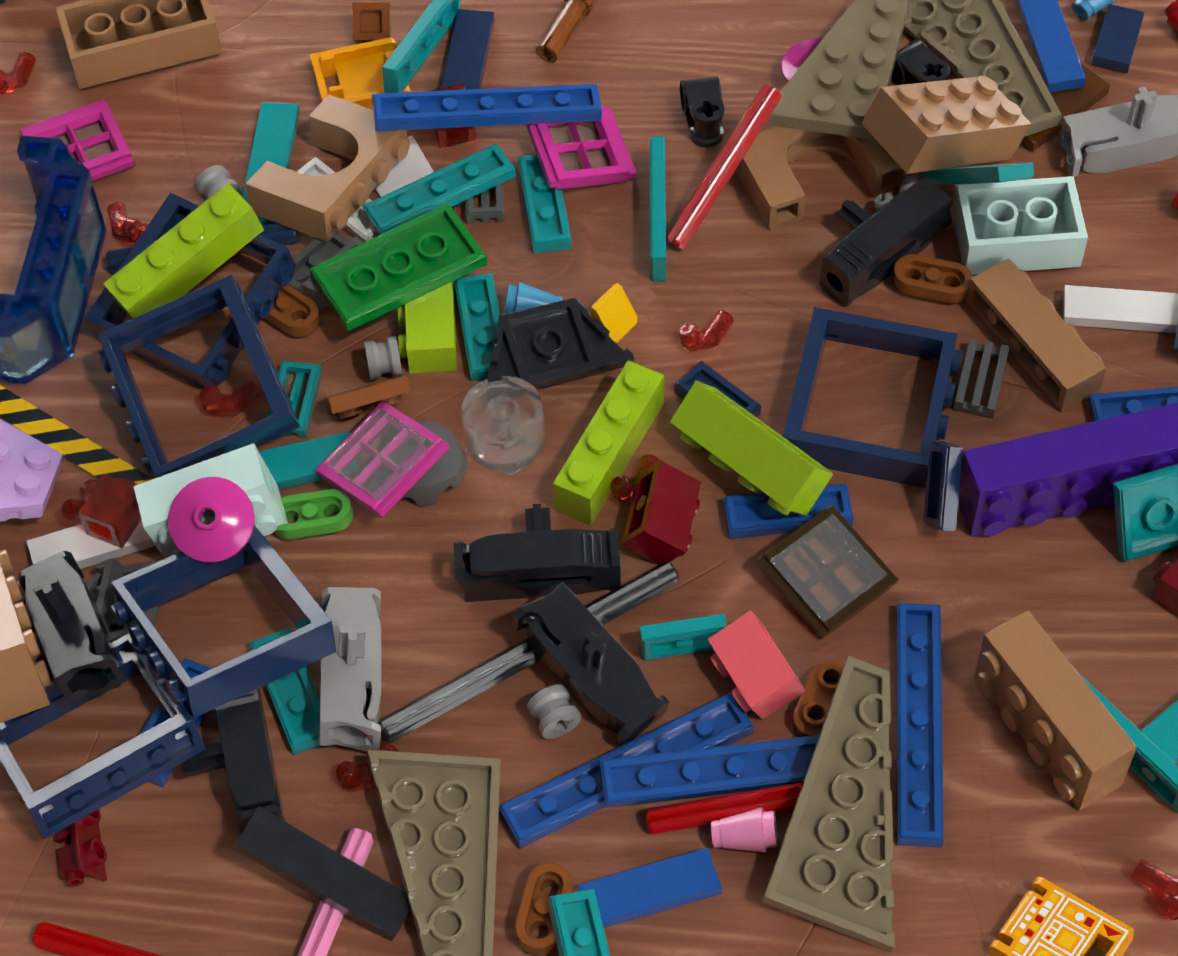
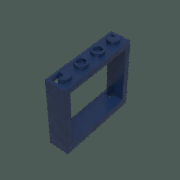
(170, 318)
(884, 335)
(217, 365)
(247, 672)
(113, 772)

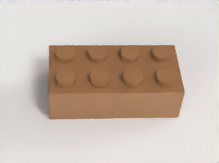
(135, 36)
(946, 123)
(21, 676)
(1053, 711)

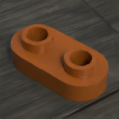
(932, 278)
(291, 306)
(815, 699)
(534, 907)

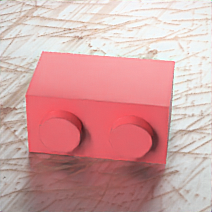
(755, 665)

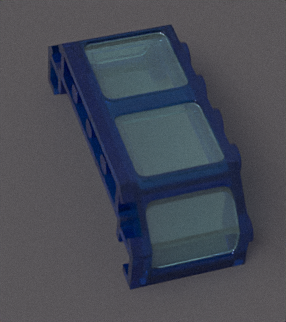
(56, 279)

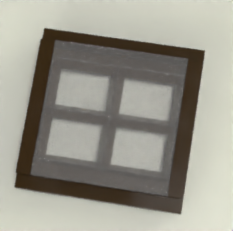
(826, 571)

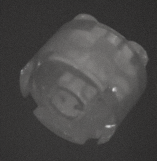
(503, 424)

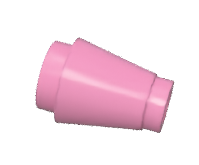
(746, 831)

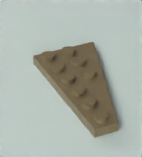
(981, 41)
(844, 71)
(841, 827)
(444, 842)

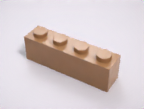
(1036, 334)

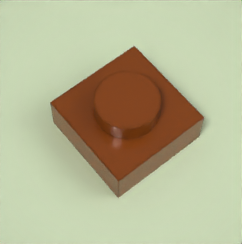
(371, 20)

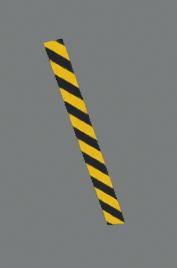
(64, 439)

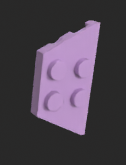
(26, 473)

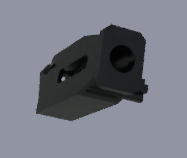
(880, 240)
(537, 561)
(70, 627)
(590, 663)
(245, 755)

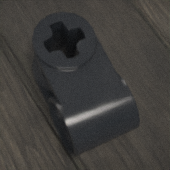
(918, 65)
(703, 110)

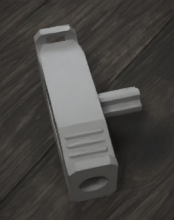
(1121, 134)
(353, 672)

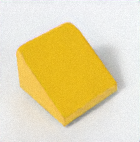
(615, 312)

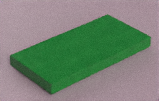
(398, 267)

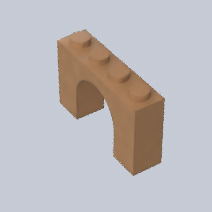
(774, 186)
(326, 202)

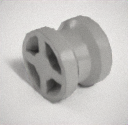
(213, 180)
(383, 358)
(554, 711)

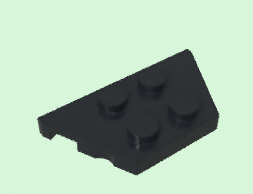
(553, 345)

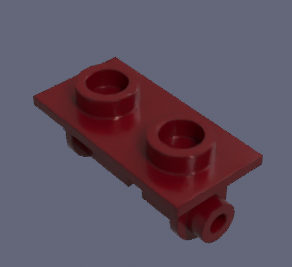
(85, 852)

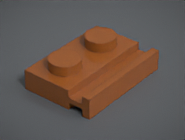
(351, 401)

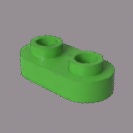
(312, 514)

